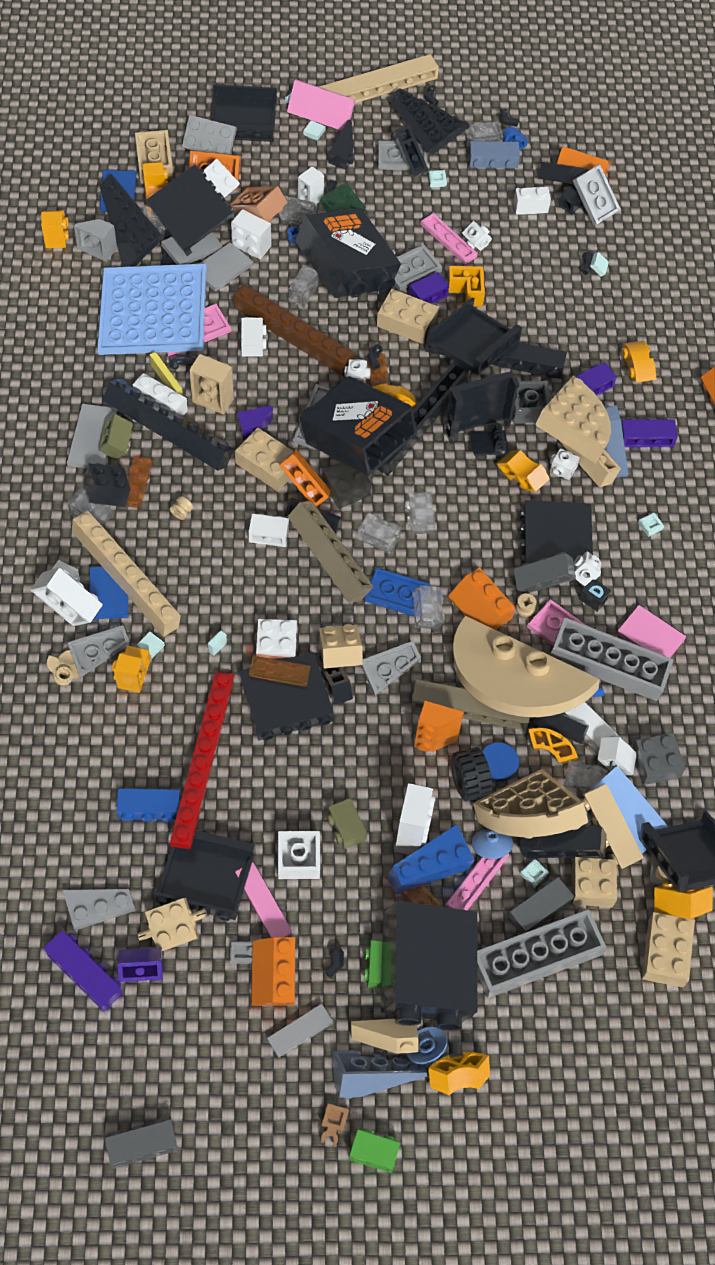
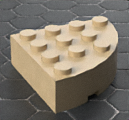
(577, 420)
(531, 808)

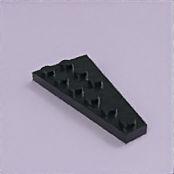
(429, 123)
(132, 227)

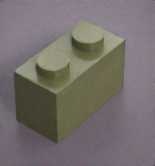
(115, 436)
(346, 823)

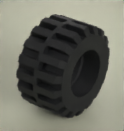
(471, 774)

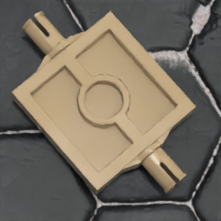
(172, 924)

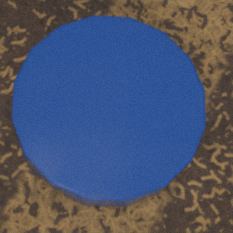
(501, 760)

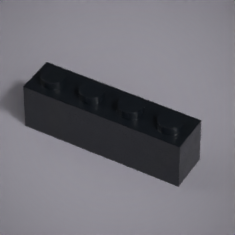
(581, 842)

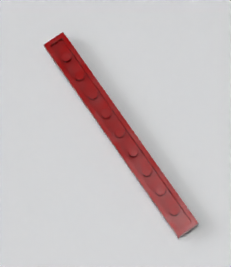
(202, 761)

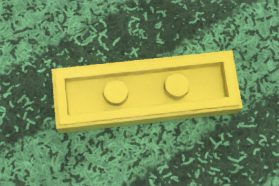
(164, 373)

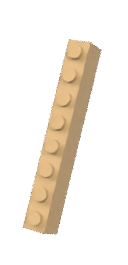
(386, 79)
(126, 573)

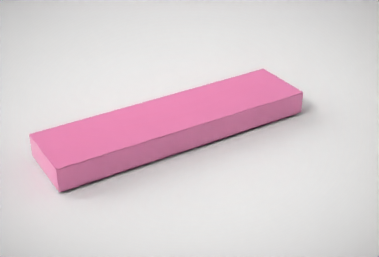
(449, 238)
(475, 883)
(265, 905)

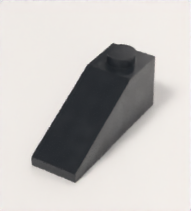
(342, 150)
(410, 150)
(560, 173)
(336, 682)

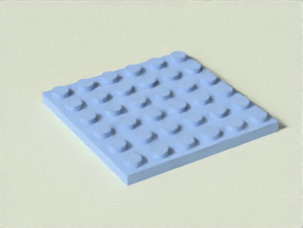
(152, 309)

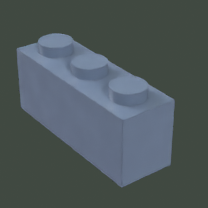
(494, 154)

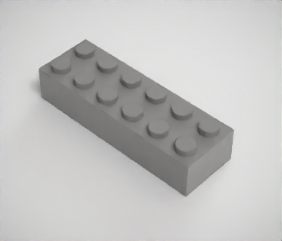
(612, 659)
(539, 953)

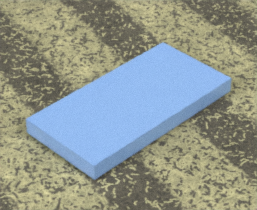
(631, 804)

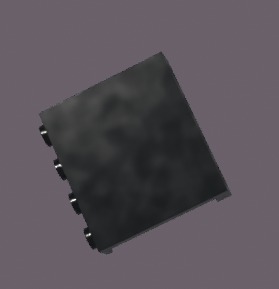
(246, 108)
(190, 208)
(473, 337)
(480, 403)
(555, 528)
(286, 707)
(684, 852)
(208, 875)

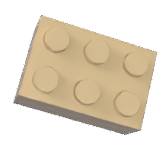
(154, 148)
(407, 316)
(211, 384)
(261, 457)
(668, 949)

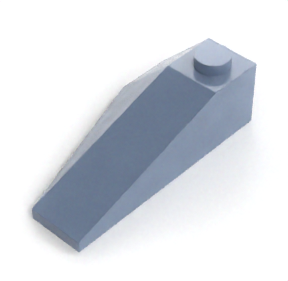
(615, 446)
(366, 1075)

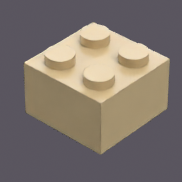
(340, 646)
(594, 882)

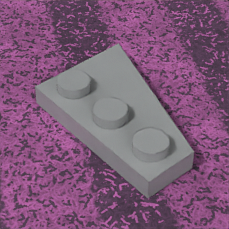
(97, 648)
(389, 665)
(96, 906)

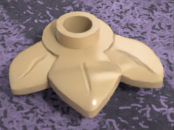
(62, 666)

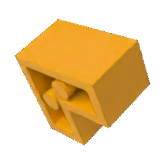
(154, 178)
(54, 228)
(468, 281)
(131, 668)
(683, 904)

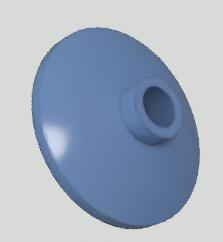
(491, 844)
(431, 1045)

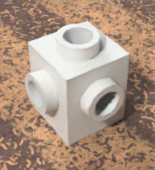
(477, 235)
(358, 370)
(564, 464)
(587, 568)

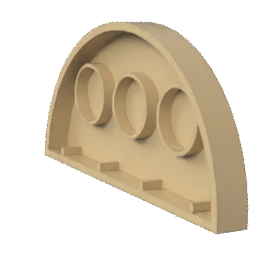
(515, 675)

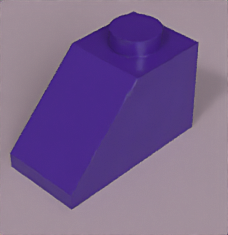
(255, 418)

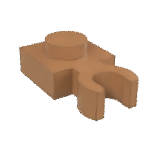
(334, 1121)

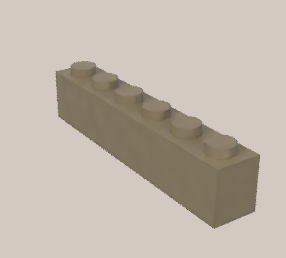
(330, 552)
(462, 700)

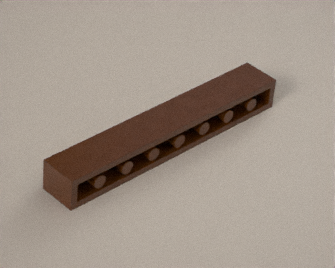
(293, 329)

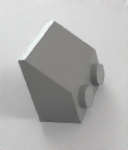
(96, 238)

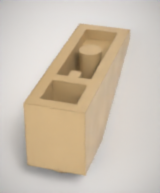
(386, 1035)

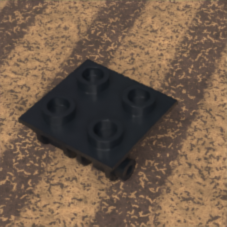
(490, 442)

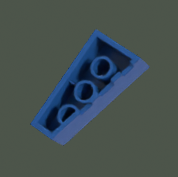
(434, 861)

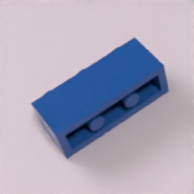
(148, 804)

